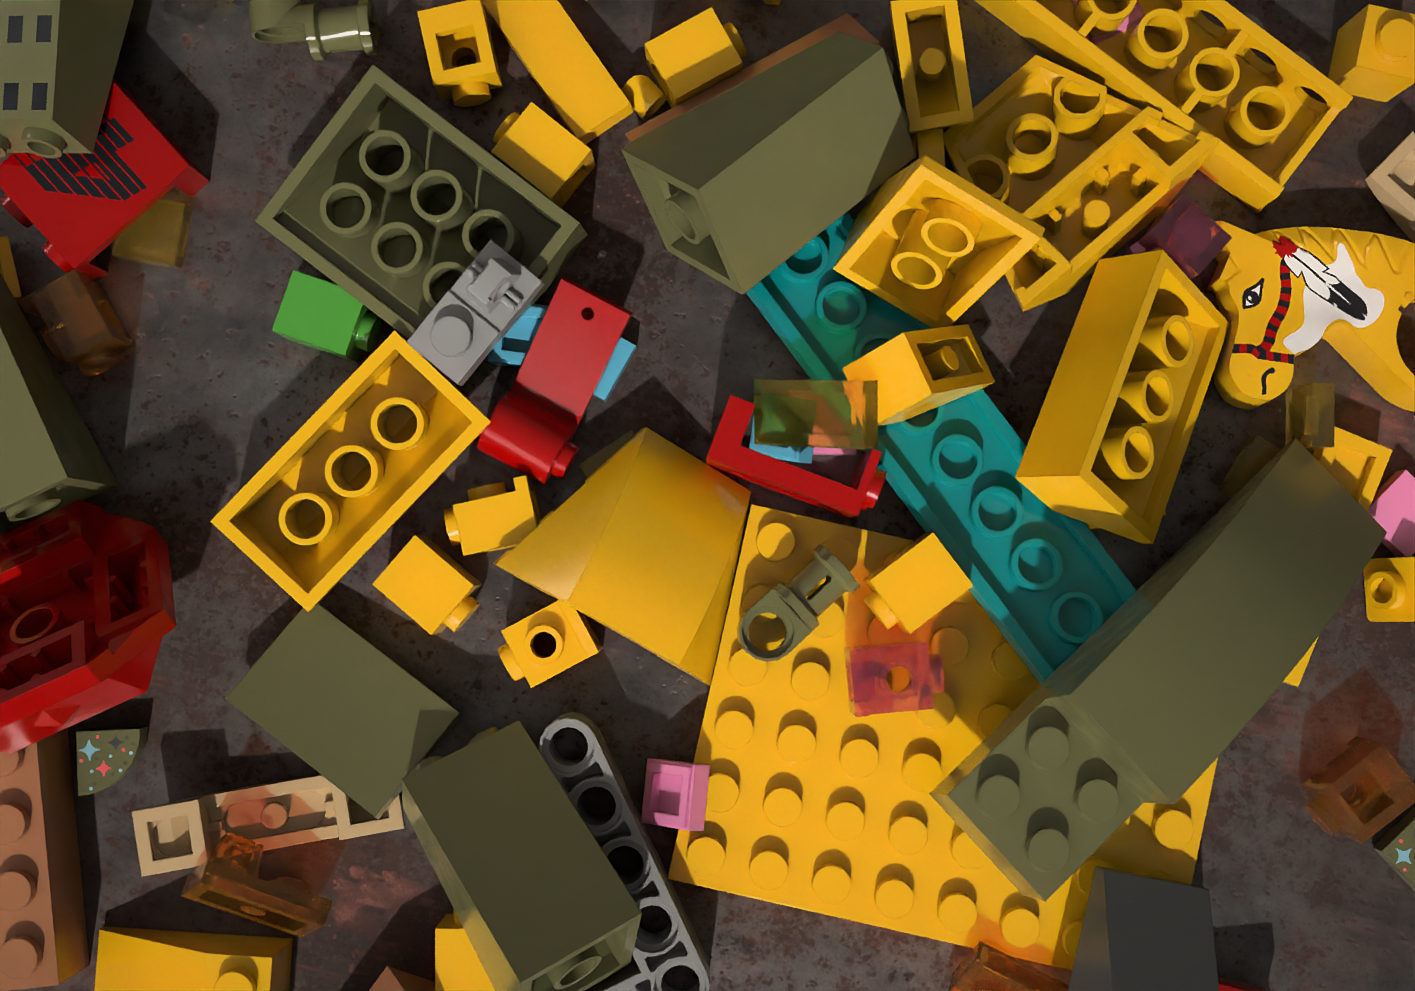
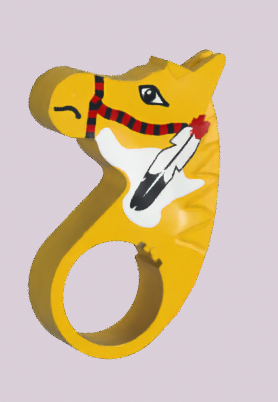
(1307, 285)

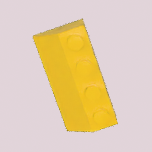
(1125, 396)
(351, 471)

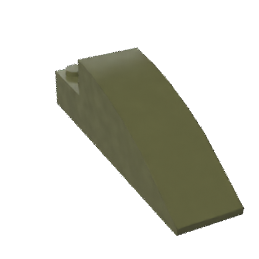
(1165, 676)

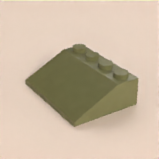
(406, 202)

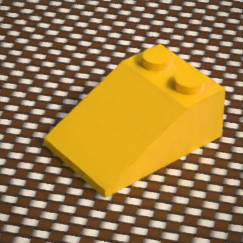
(933, 243)
(190, 961)

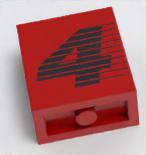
(93, 198)

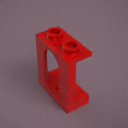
(789, 480)

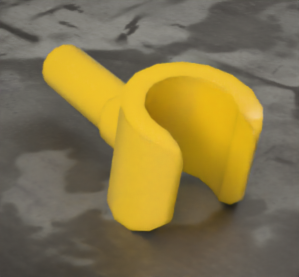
(644, 96)

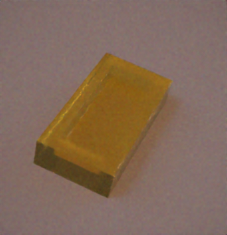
(816, 413)

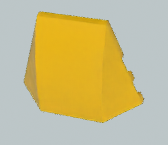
(1073, 165)
(644, 550)

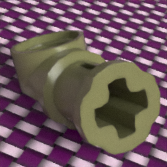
(323, 28)
(792, 607)

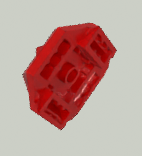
(78, 618)

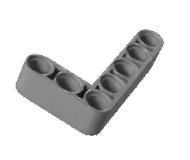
(650, 885)

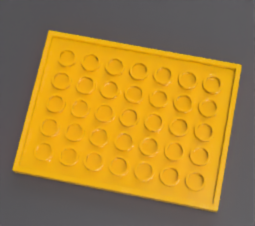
(840, 805)

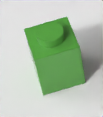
(326, 318)

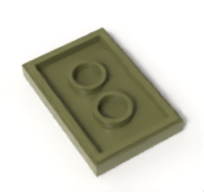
(343, 708)

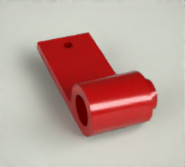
(555, 384)

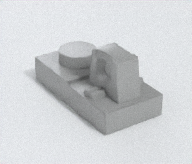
(475, 313)

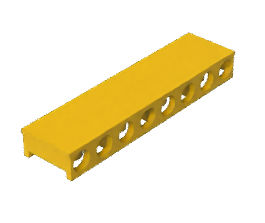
(1196, 78)

